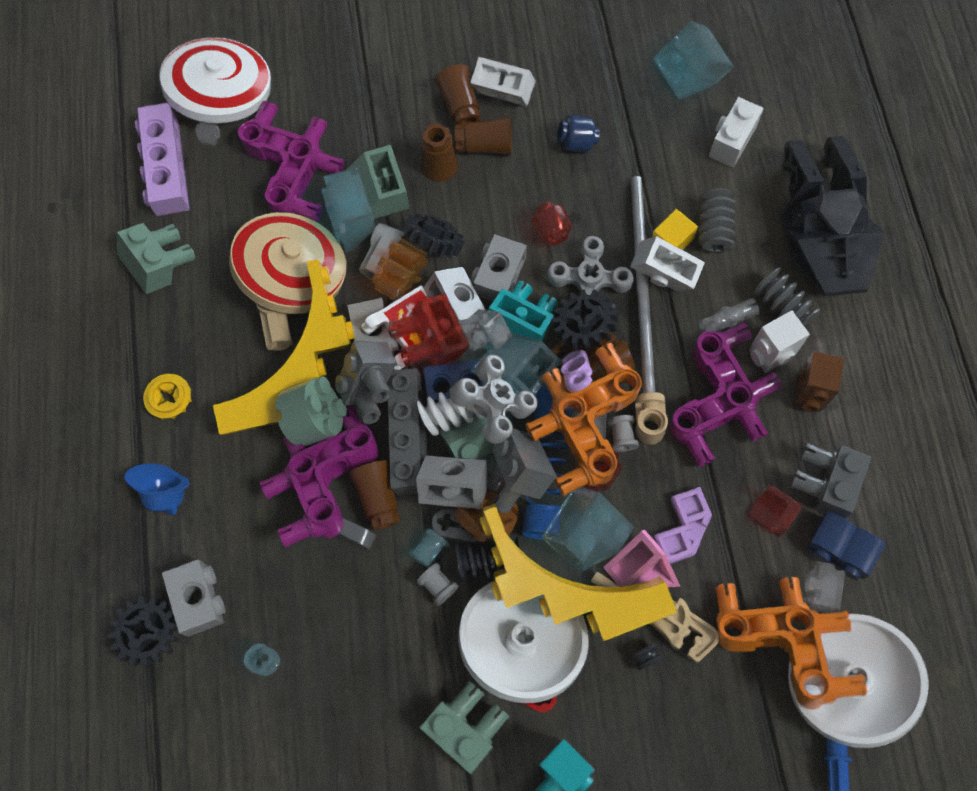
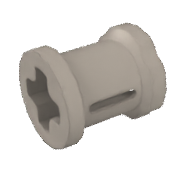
(623, 433)
(437, 584)

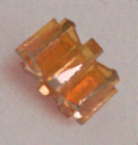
(400, 270)

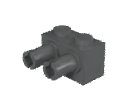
(366, 377)
(519, 468)
(842, 479)

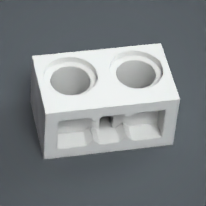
(503, 81)

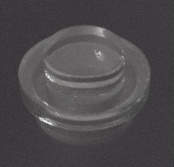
(207, 133)

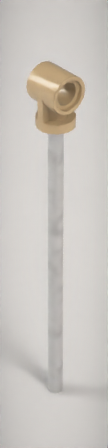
(649, 404)

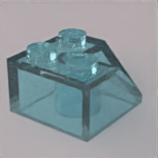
(587, 529)

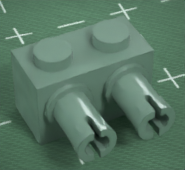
(145, 258)
(452, 733)

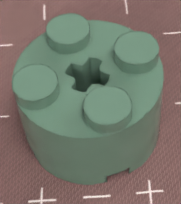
(310, 412)

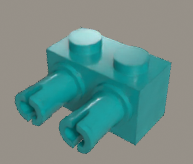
(522, 316)
(565, 770)

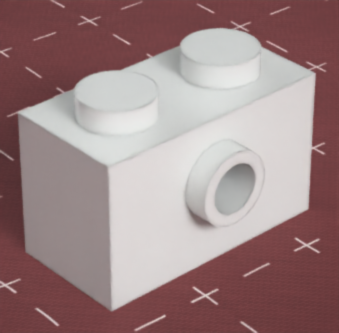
(735, 132)
(667, 264)
(778, 342)

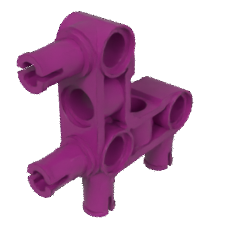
(285, 149)
(719, 408)
(312, 471)

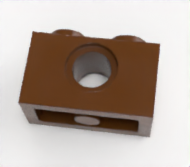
(818, 381)

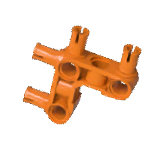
(581, 431)
(805, 648)

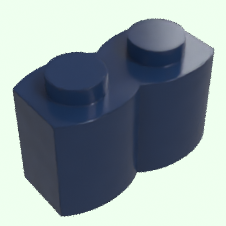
(845, 545)

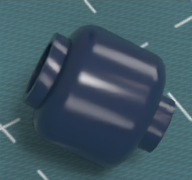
(577, 133)

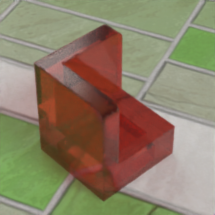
(775, 511)

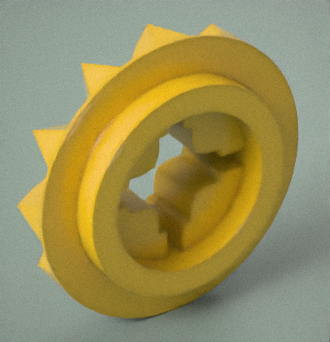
(167, 383)

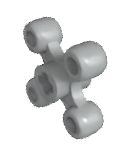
(590, 268)
(493, 399)

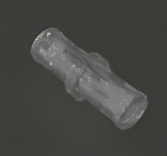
(729, 316)

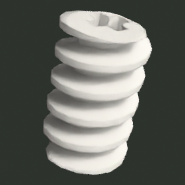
(443, 412)

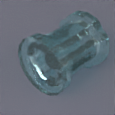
(428, 548)
(255, 652)

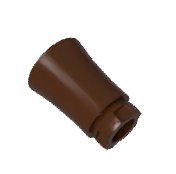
(458, 93)
(485, 137)
(438, 154)
(376, 495)

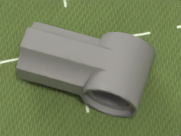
(380, 242)

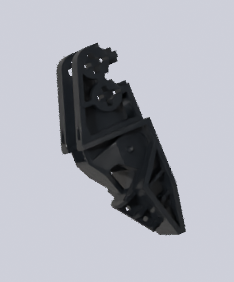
(830, 230)

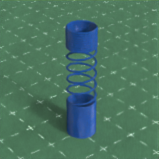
(539, 516)

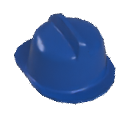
(157, 486)

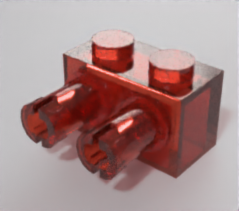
(437, 329)

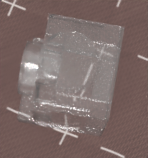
(486, 330)
(824, 588)

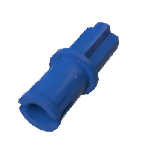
(837, 765)

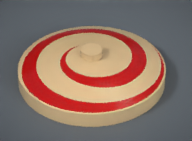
(272, 256)

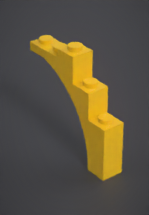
(321, 335)
(612, 608)

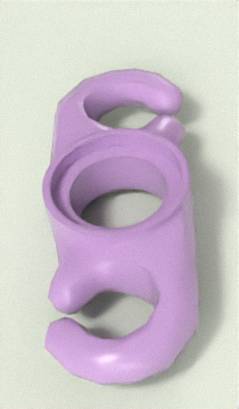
(576, 371)

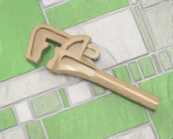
(676, 626)

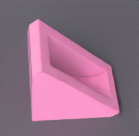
(641, 562)

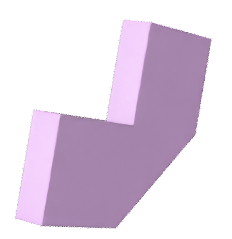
(694, 518)

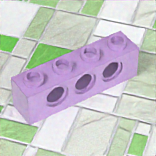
(159, 140)

